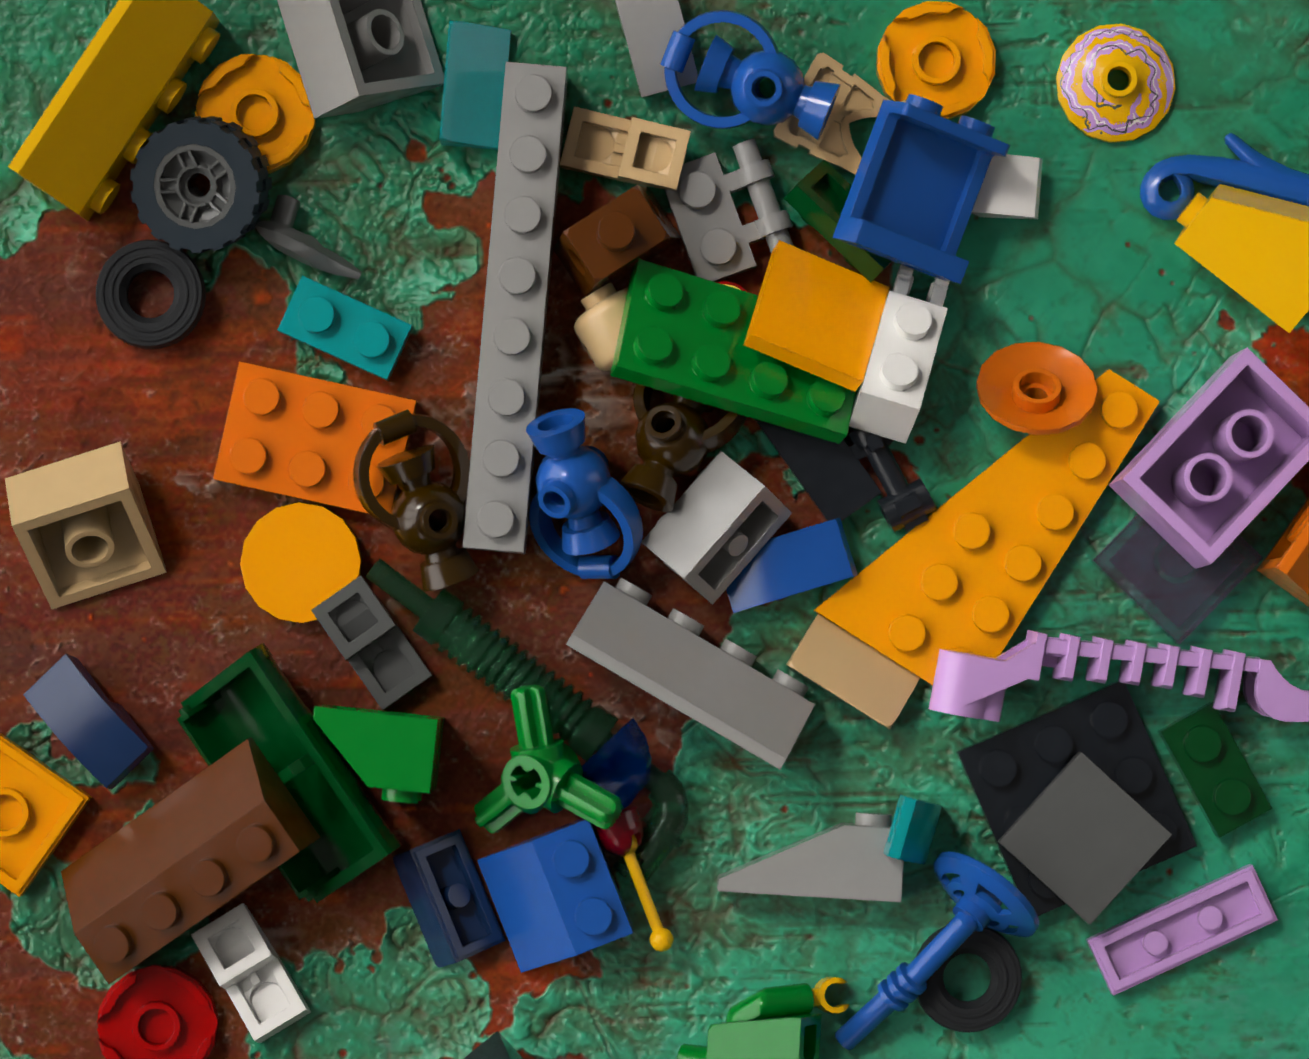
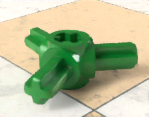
(543, 773)

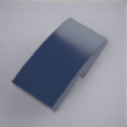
(87, 722)

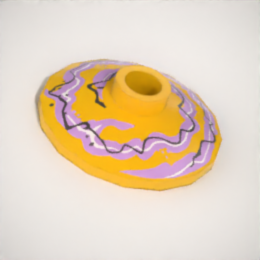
(1094, 104)

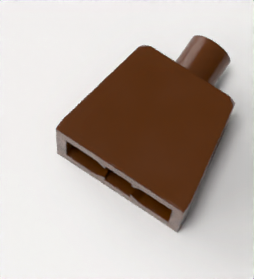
(615, 239)

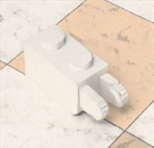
(900, 360)

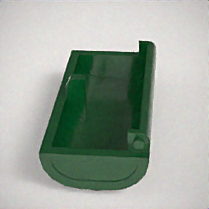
(260, 703)

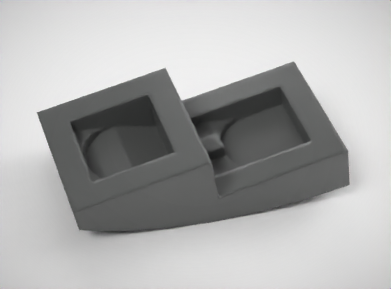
(372, 642)

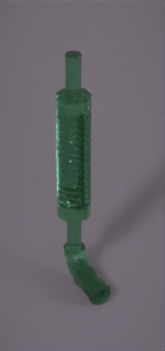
(574, 719)

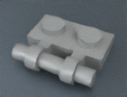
(709, 218)

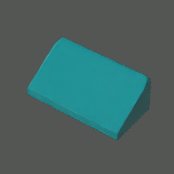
(473, 85)

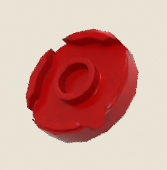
(158, 1016)

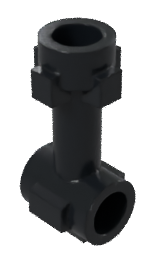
(905, 503)

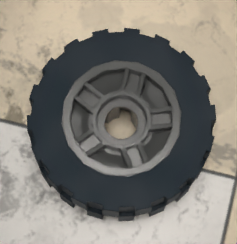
(181, 211)

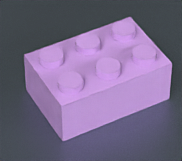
(1219, 459)

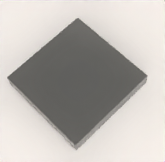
(1084, 837)

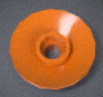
(1036, 388)

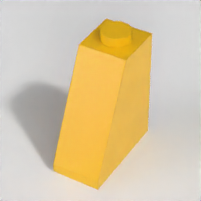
(1253, 247)

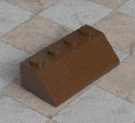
(183, 859)

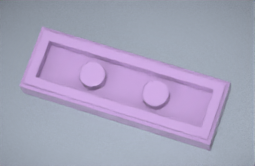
(1181, 929)

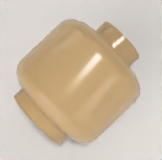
(600, 324)

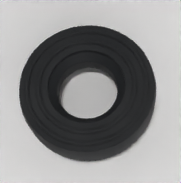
(113, 294)
(994, 1003)

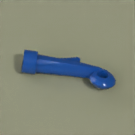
(1250, 173)

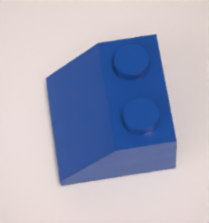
(556, 895)

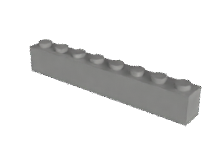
(515, 307)

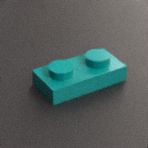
(345, 328)

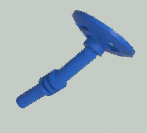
(973, 911)

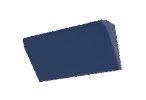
(448, 899)

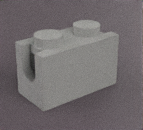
(717, 527)

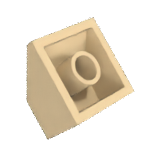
(84, 525)

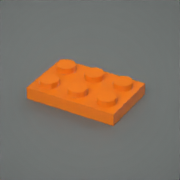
(303, 437)

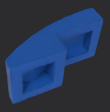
(794, 565)

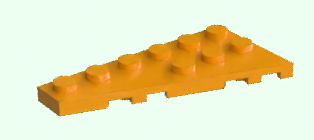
(992, 545)

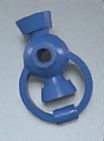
(743, 78)
(575, 485)

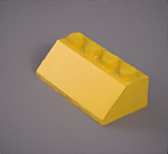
(113, 99)

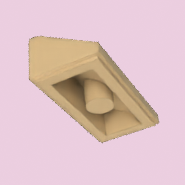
(853, 671)

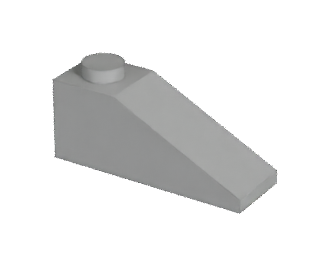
(833, 863)

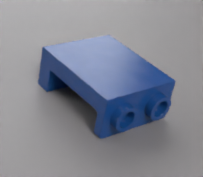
(918, 186)

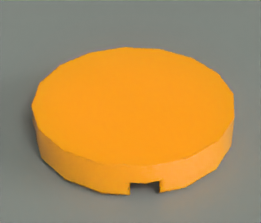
(937, 55)
(265, 100)
(298, 560)

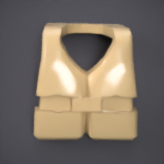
(854, 102)

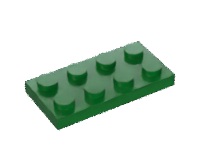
(690, 340)

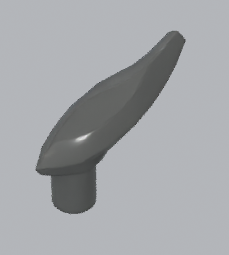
(298, 245)

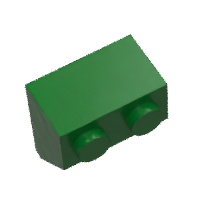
(387, 748)

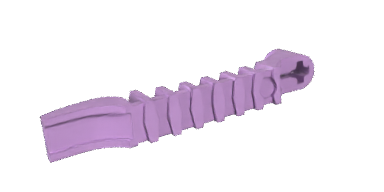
(977, 684)

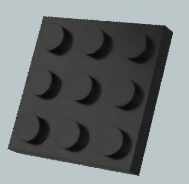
(1023, 760)

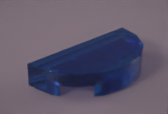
(621, 764)

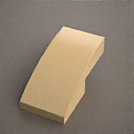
(625, 149)

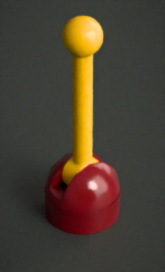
(624, 840)

